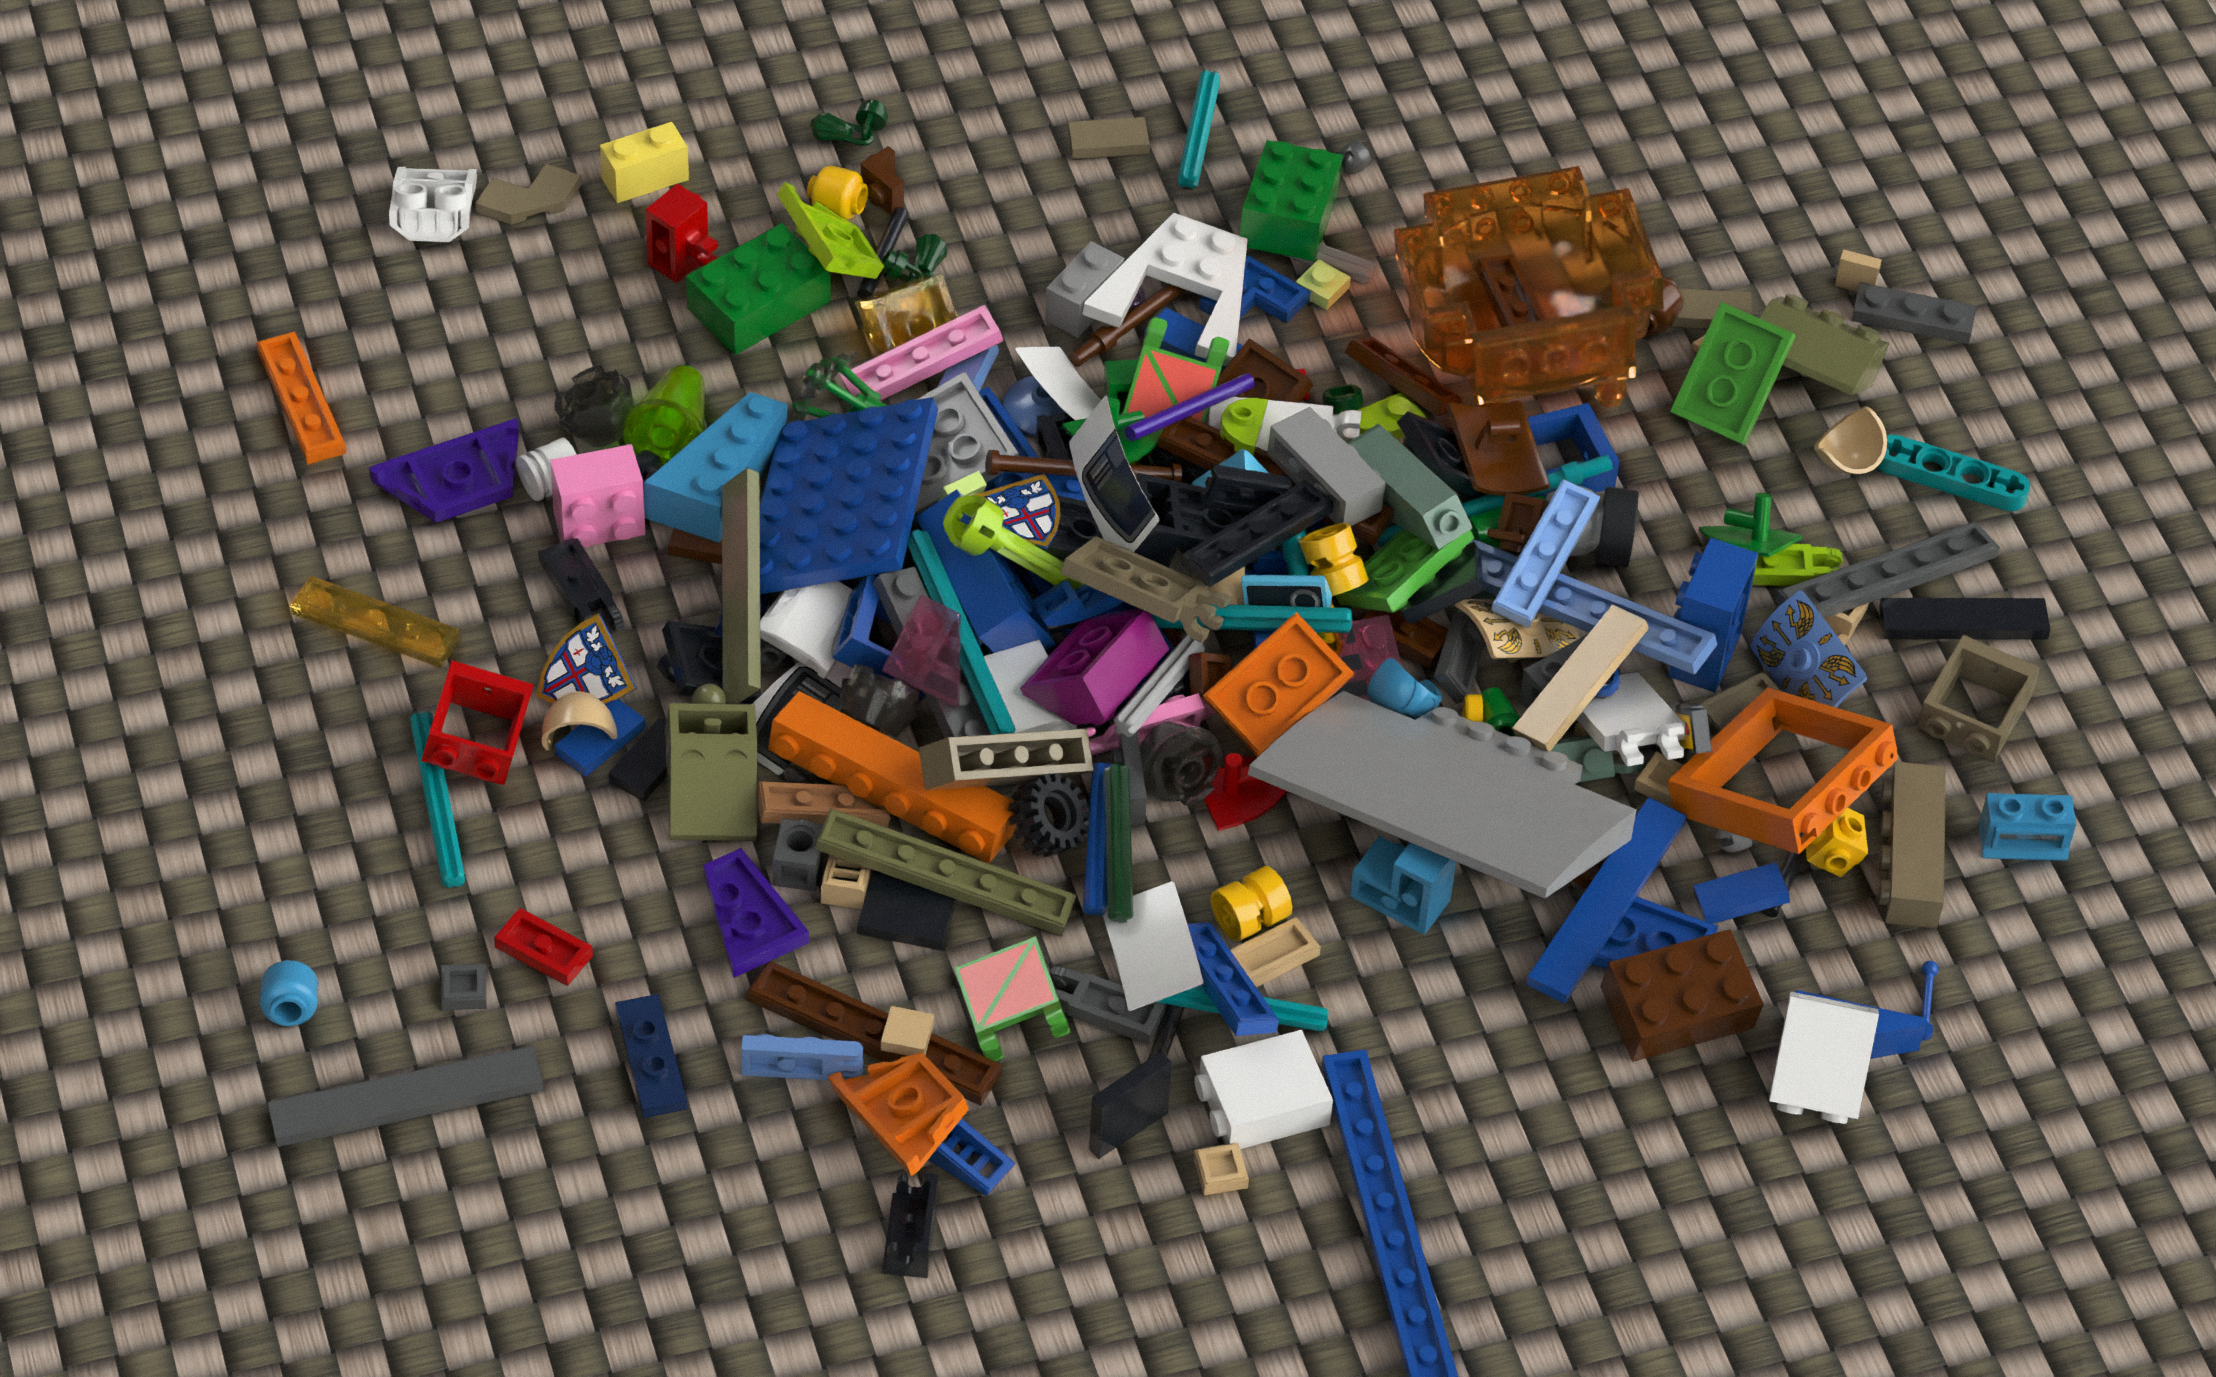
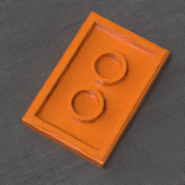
(1278, 684)

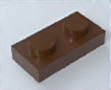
(1419, 640)

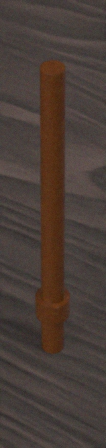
(1106, 337)

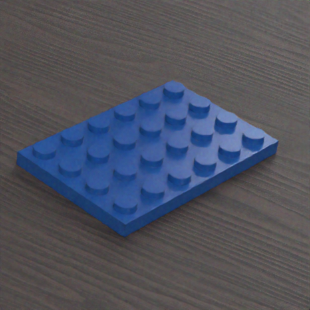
(843, 495)

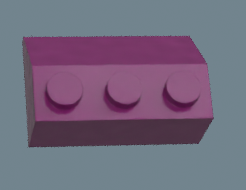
(1097, 666)

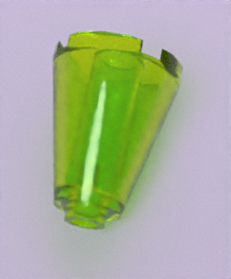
(668, 414)

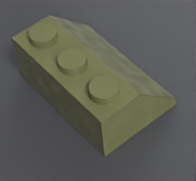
(1826, 346)

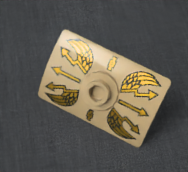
(1514, 641)

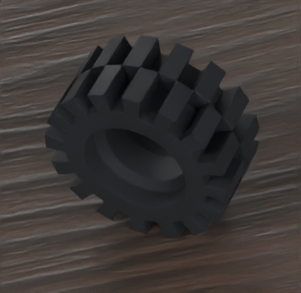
(1033, 823)

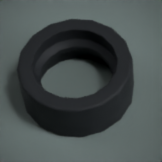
(1617, 527)

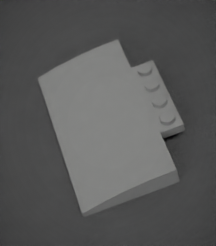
(1450, 790)

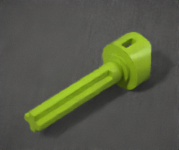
(987, 532)

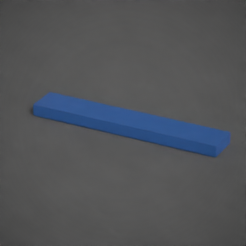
(1605, 902)

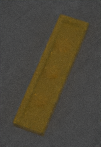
(375, 621)

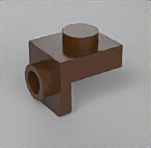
(883, 185)
(1517, 522)

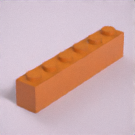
(889, 775)

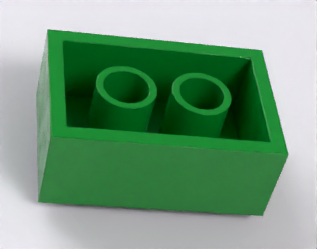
(1291, 199)
(758, 289)

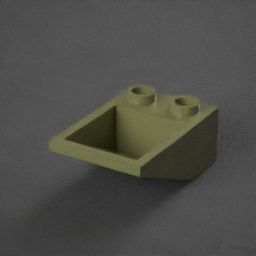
(711, 768)

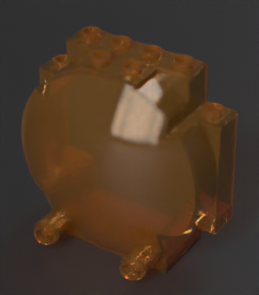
(1581, 260)

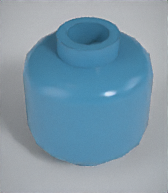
(288, 993)

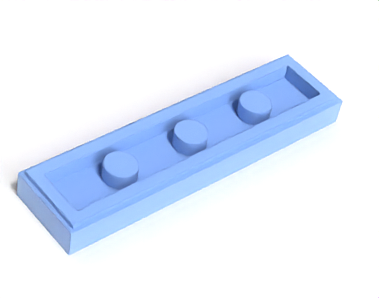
(1545, 553)

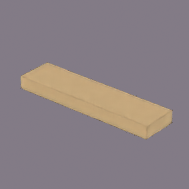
(1580, 678)

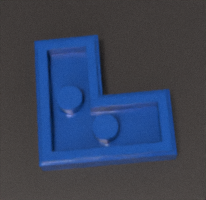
(1267, 291)

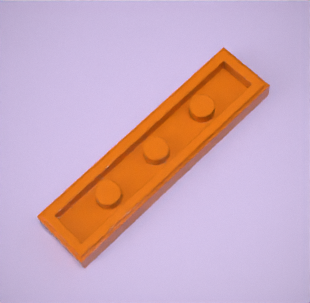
(301, 398)

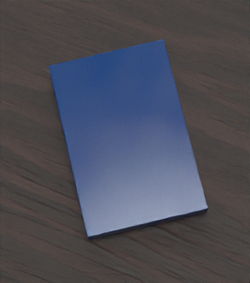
(1648, 928)

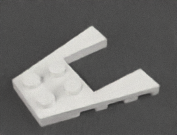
(1188, 257)

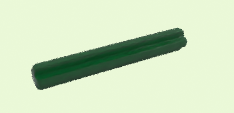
(1118, 843)

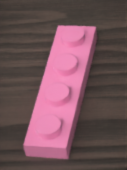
(928, 354)

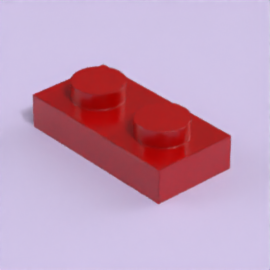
(543, 946)

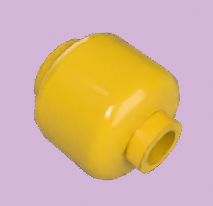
(839, 191)

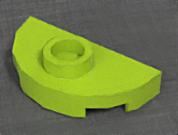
(1243, 422)

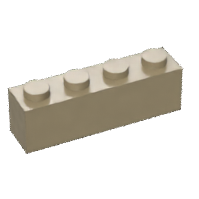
(1004, 758)
(1914, 844)

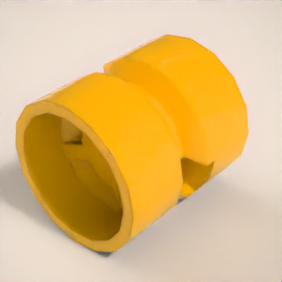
(1333, 557)
(1247, 905)

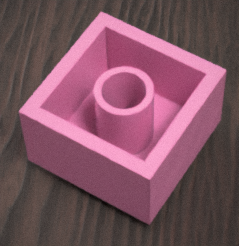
(598, 496)

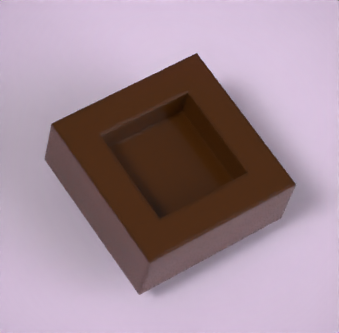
(1207, 670)

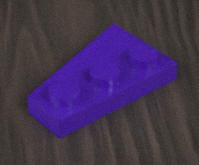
(750, 913)

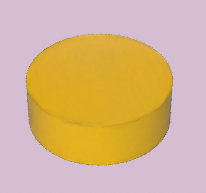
(1473, 707)

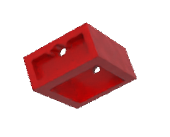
(466, 688)

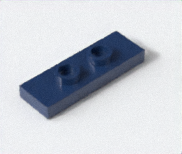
(651, 1056)

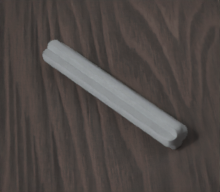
(1156, 687)

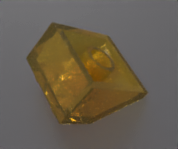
(906, 312)

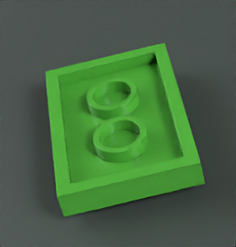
(1733, 373)
(1400, 571)

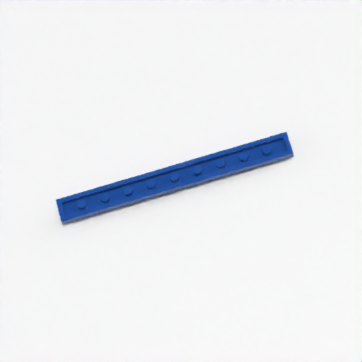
(1388, 1216)

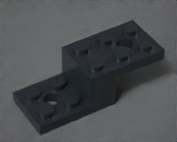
(1181, 521)

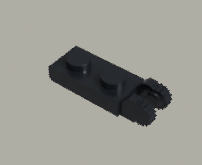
(579, 582)

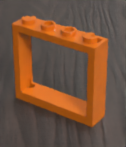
(1698, 783)

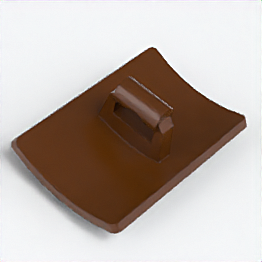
(1498, 448)

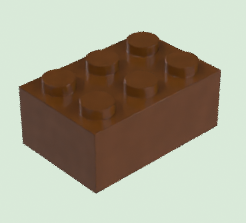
(1681, 995)

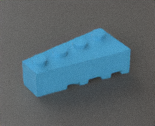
(689, 486)

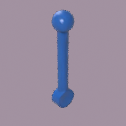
(1930, 970)

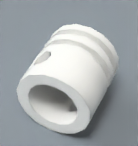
(536, 469)

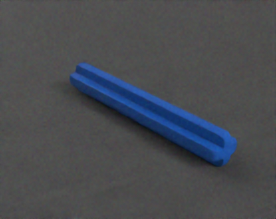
(1096, 871)

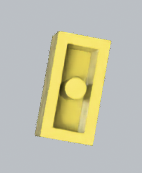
(644, 162)

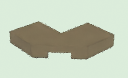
(512, 203)

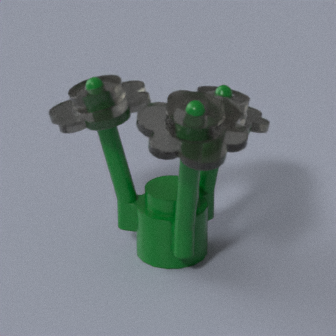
(821, 376)

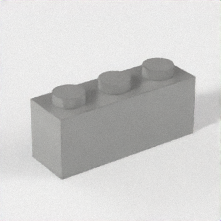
(1314, 452)

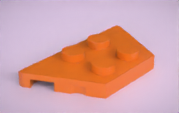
(904, 1106)

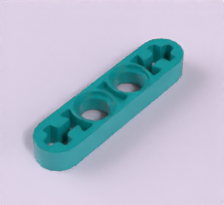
(1950, 478)

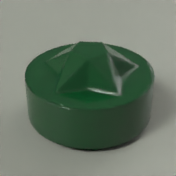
(1343, 398)

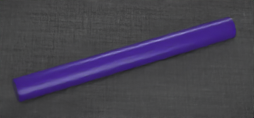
(1189, 407)

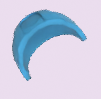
(1400, 692)

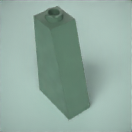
(1419, 497)

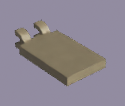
(1146, 585)

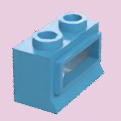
(2027, 826)

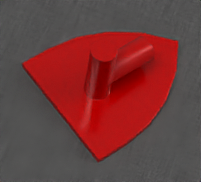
(1239, 796)

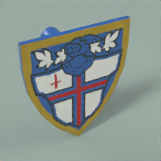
(1029, 509)
(585, 663)

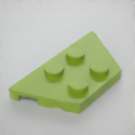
(831, 238)

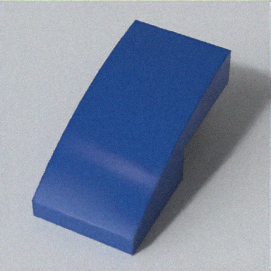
(1065, 605)

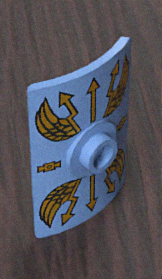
(1806, 653)

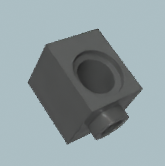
(795, 857)

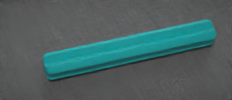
(1198, 129)
(1288, 1012)

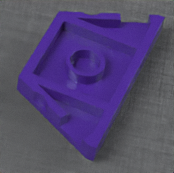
(454, 473)

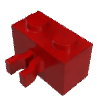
(678, 233)

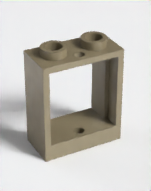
(1974, 662)

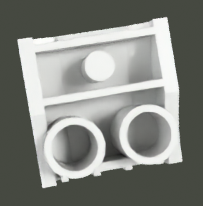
(432, 203)
(807, 623)

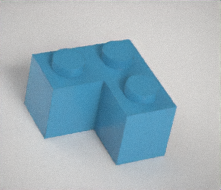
(1404, 883)

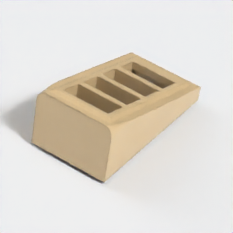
(844, 892)

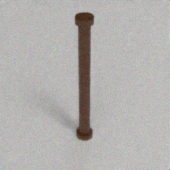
(1063, 467)

